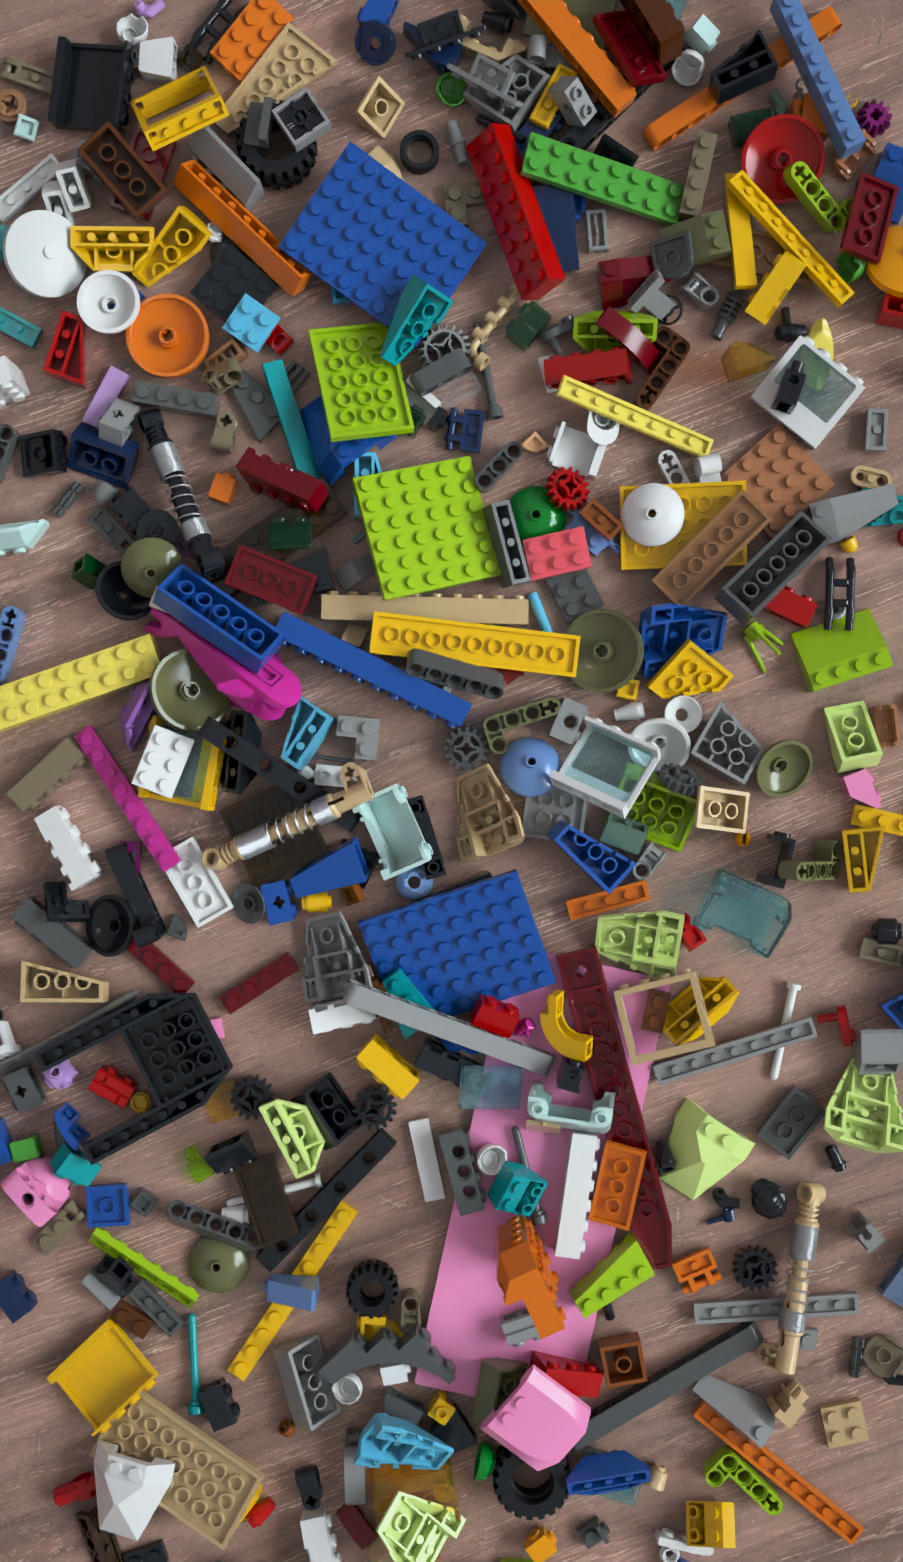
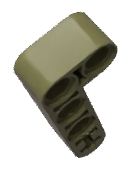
(523, 720)
(823, 866)

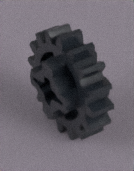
(244, 1098)
(367, 1112)
(752, 1275)

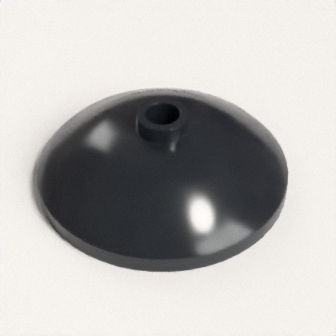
(108, 590)
(110, 925)

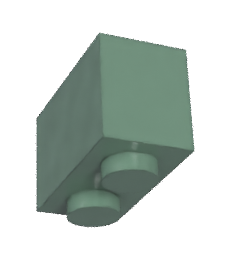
(624, 833)

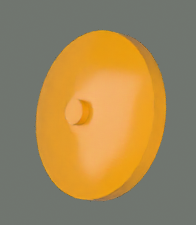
(889, 271)

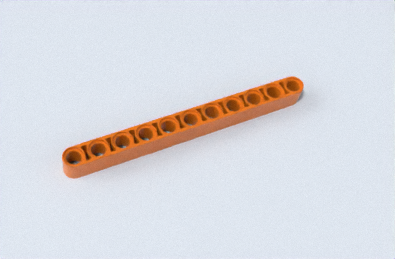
(703, 104)

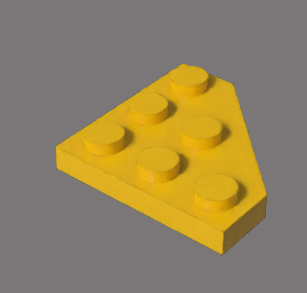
(689, 673)

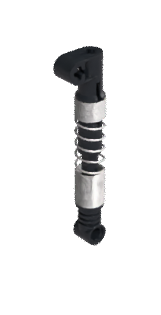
(171, 471)

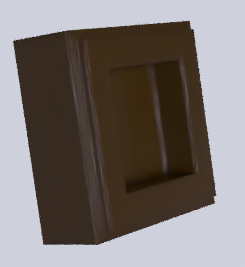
(190, 58)

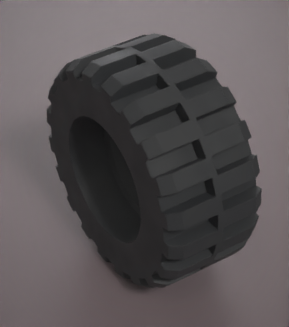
(276, 172)
(529, 1501)

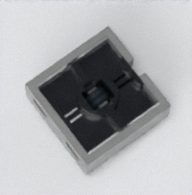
(301, 119)

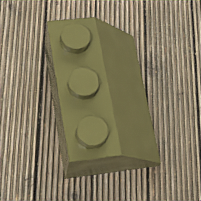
(496, 1383)

